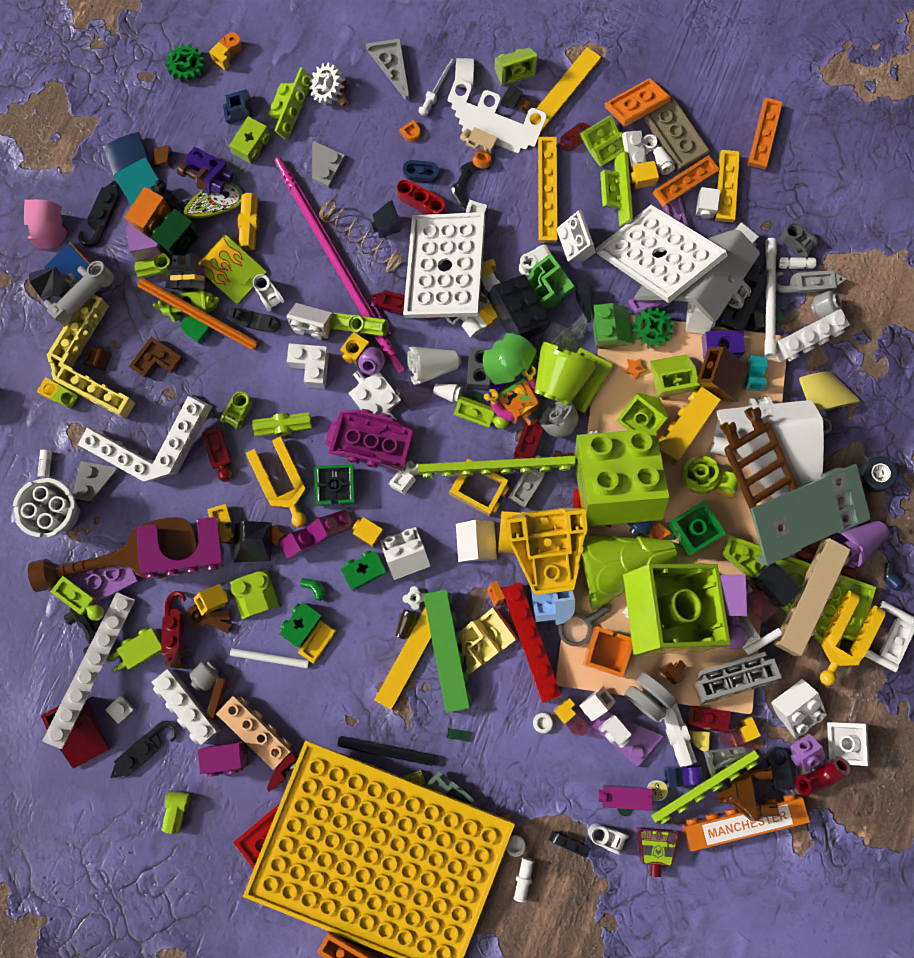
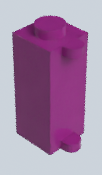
(626, 797)

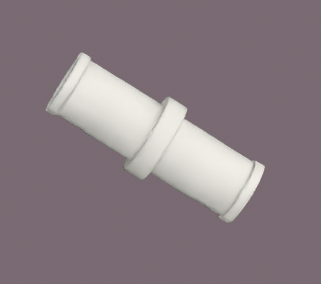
(524, 879)

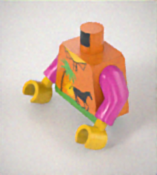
(517, 401)

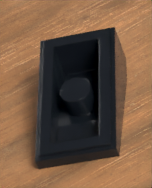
(583, 298)

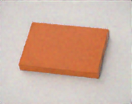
(637, 102)

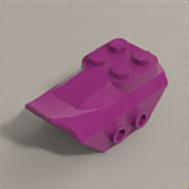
(370, 439)

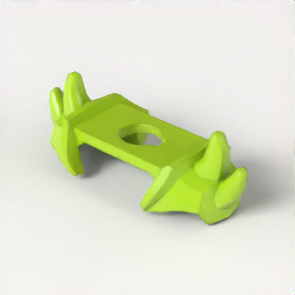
(202, 300)

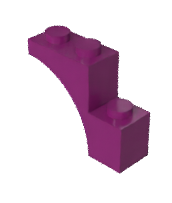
(317, 532)

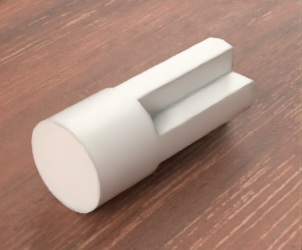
(44, 463)

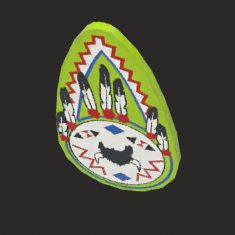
(207, 205)

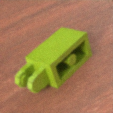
(137, 650)

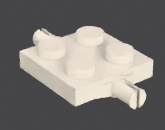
(374, 394)

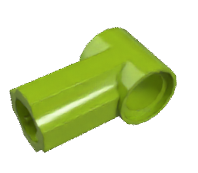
(152, 266)
(175, 804)

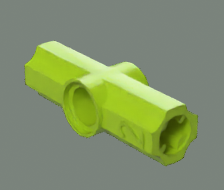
(350, 323)
(282, 424)

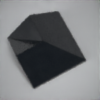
(49, 284)
(252, 541)

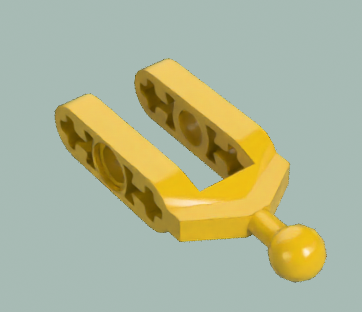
(289, 499)
(861, 643)

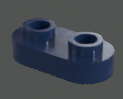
(421, 169)

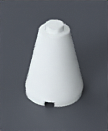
(431, 363)

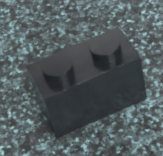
(775, 584)

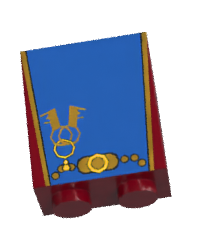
(68, 262)

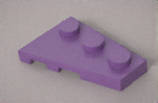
(105, 582)
(641, 741)

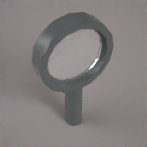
(579, 628)

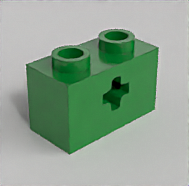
(358, 579)
(310, 620)

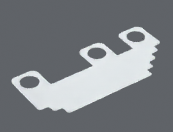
(509, 133)

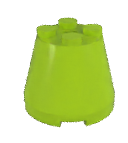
(562, 373)

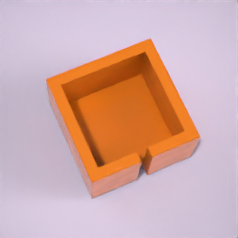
(147, 212)
(608, 652)

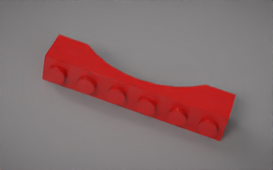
(531, 642)

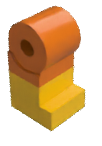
(225, 50)

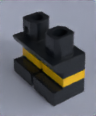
(185, 274)

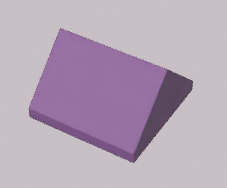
(141, 245)

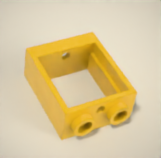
(494, 505)

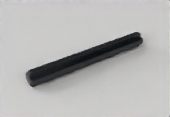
(385, 750)

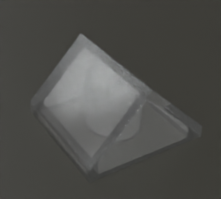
(558, 336)

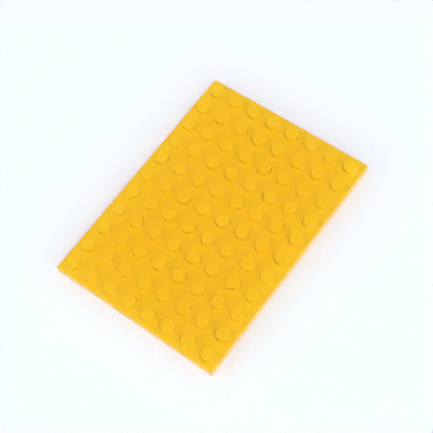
(378, 857)

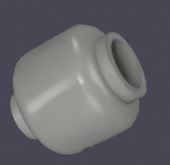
(826, 303)
(204, 676)

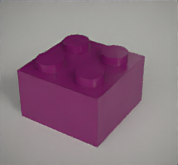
(223, 757)

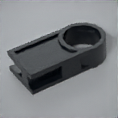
(780, 772)
(569, 843)

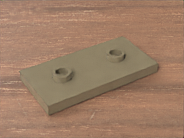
(676, 134)

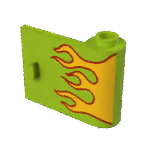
(230, 269)

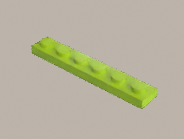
(698, 793)

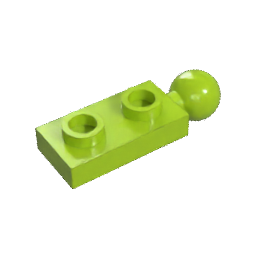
(478, 413)
(77, 599)

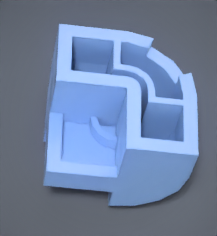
(553, 606)

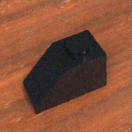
(386, 220)

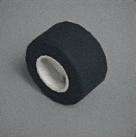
(884, 472)

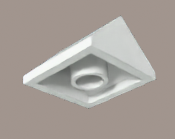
(476, 541)
(849, 742)

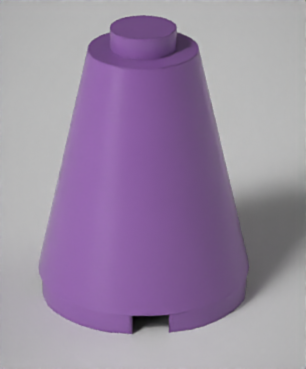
(862, 541)

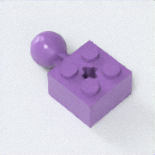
(736, 605)

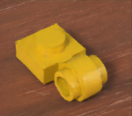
(224, 519)

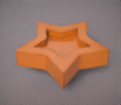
(634, 368)
(276, 535)

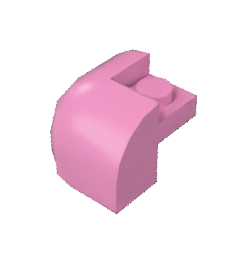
(44, 223)

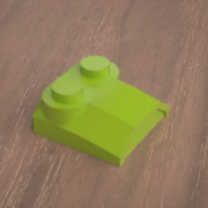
(254, 593)

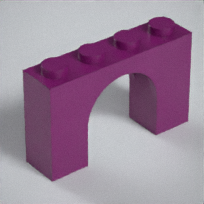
(207, 554)

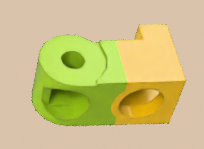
(57, 393)
(727, 485)

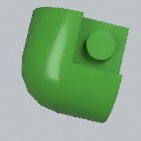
(550, 282)
(508, 358)

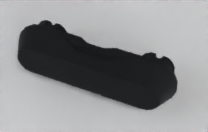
(172, 201)
(254, 320)
(83, 622)

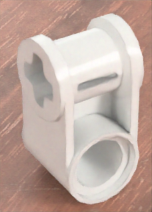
(532, 258)
(269, 295)
(611, 839)

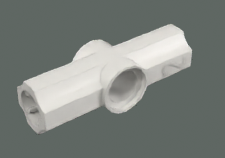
(678, 736)

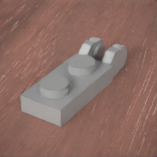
(526, 486)

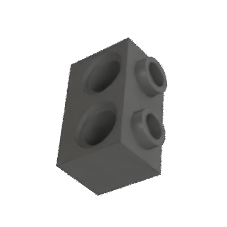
(476, 368)

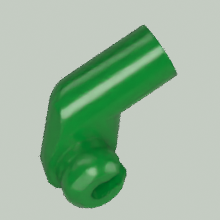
(316, 587)

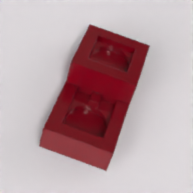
(279, 774)

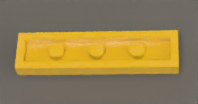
(727, 185)

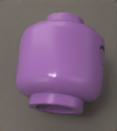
(371, 361)

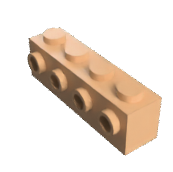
(254, 731)

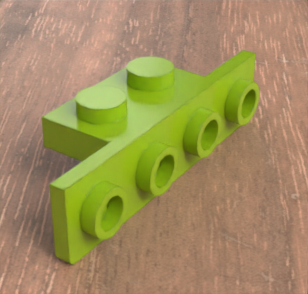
(289, 103)
(616, 189)

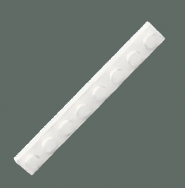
(88, 671)

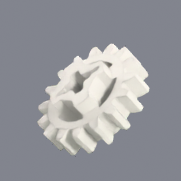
(326, 82)

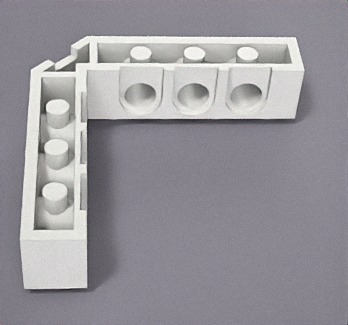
(171, 453)

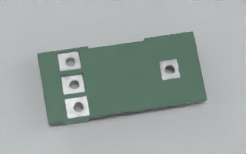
(810, 513)

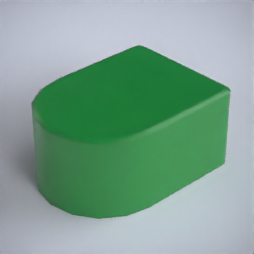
(195, 329)

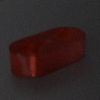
(572, 134)

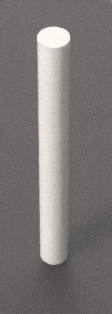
(269, 658)

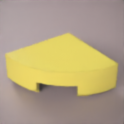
(700, 739)

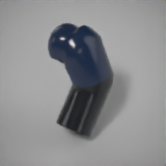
(890, 578)

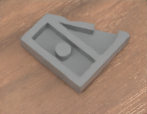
(91, 480)

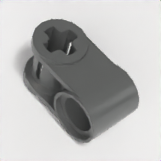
(799, 240)

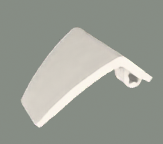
(798, 431)

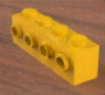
(688, 424)

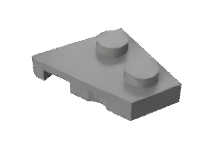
(325, 164)
(722, 758)

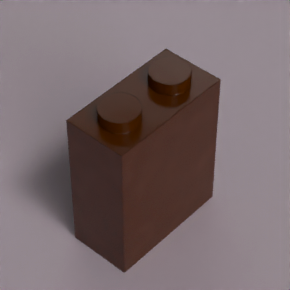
(723, 374)

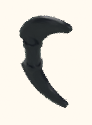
(457, 189)

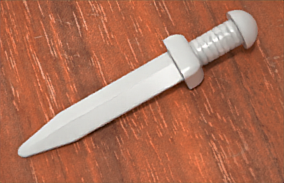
(431, 97)

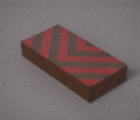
(217, 697)

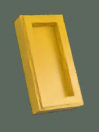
(317, 642)

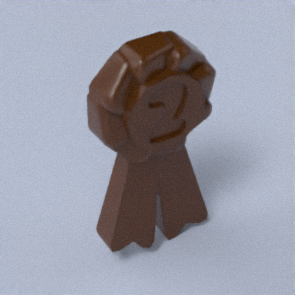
(196, 620)

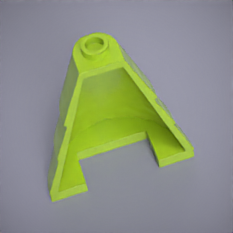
(611, 556)

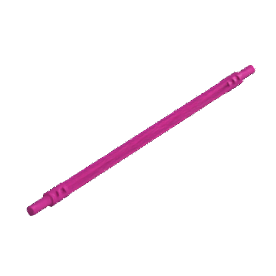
(336, 260)

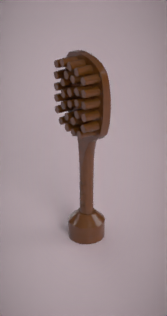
(176, 539)

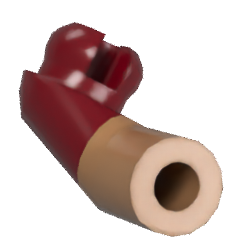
(341, 98)

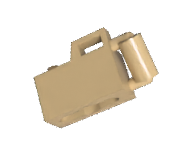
(479, 140)

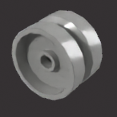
(652, 695)

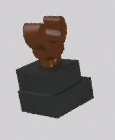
(512, 98)

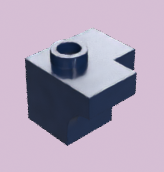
(237, 106)

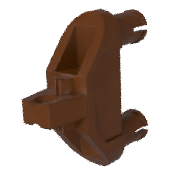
(743, 797)

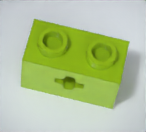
(249, 140)

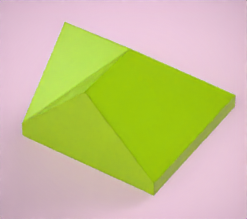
(643, 413)

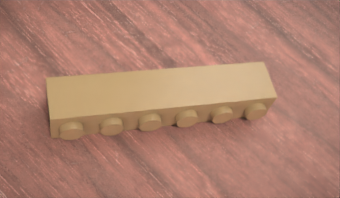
(810, 601)

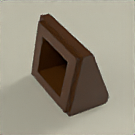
(162, 157)
(97, 358)

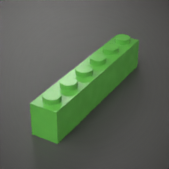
(446, 650)

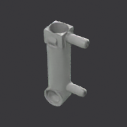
(94, 278)

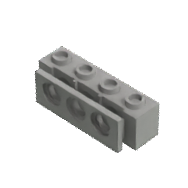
(736, 682)

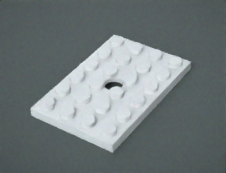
(441, 238)
(686, 260)

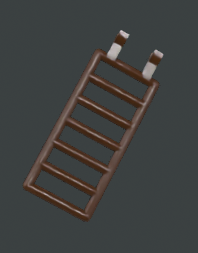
(735, 442)

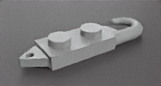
(811, 282)

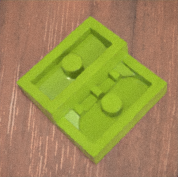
(603, 140)

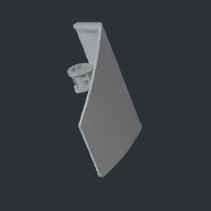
(722, 282)

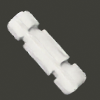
(797, 263)

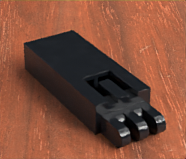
(737, 318)

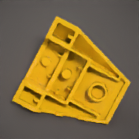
(549, 547)

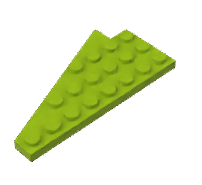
(743, 556)

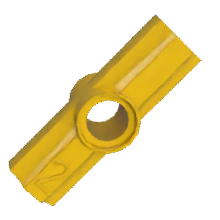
(248, 222)

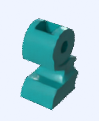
(757, 369)

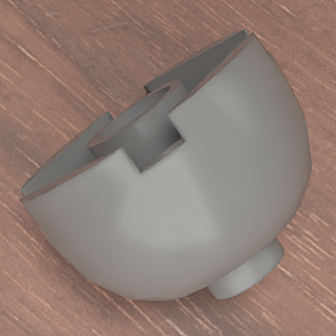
(559, 420)

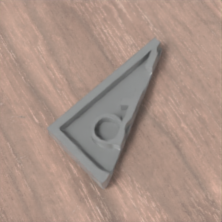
(390, 60)

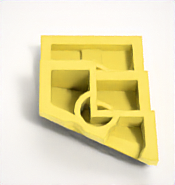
(826, 391)
(485, 639)

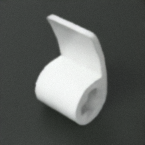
(464, 71)
(719, 441)

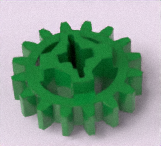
(185, 63)
(656, 334)

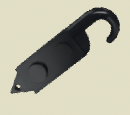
(101, 212)
(142, 750)

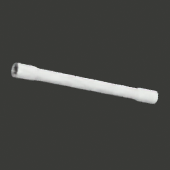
(770, 341)

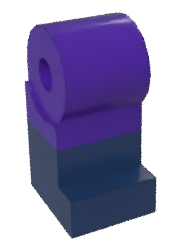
(683, 775)

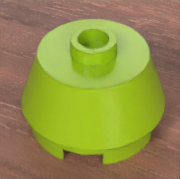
(701, 475)

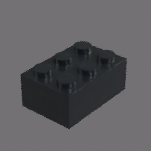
(518, 307)

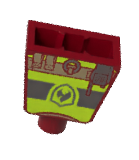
(656, 848)

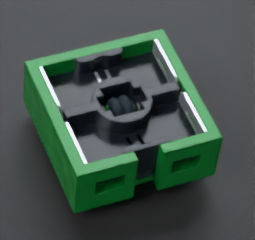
(341, 480)

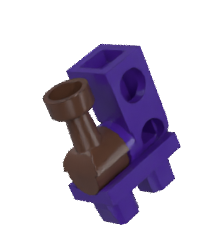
(205, 170)

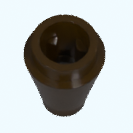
(406, 622)

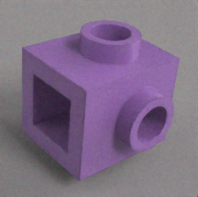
(807, 752)

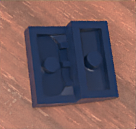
(125, 151)

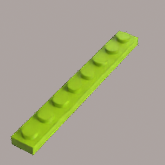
(505, 466)

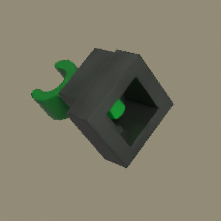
(757, 321)

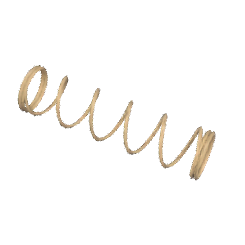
(392, 259)

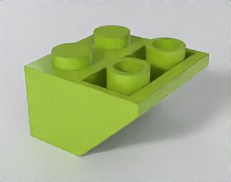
(674, 375)

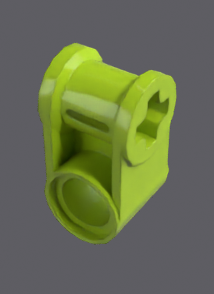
(235, 411)

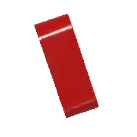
(415, 192)

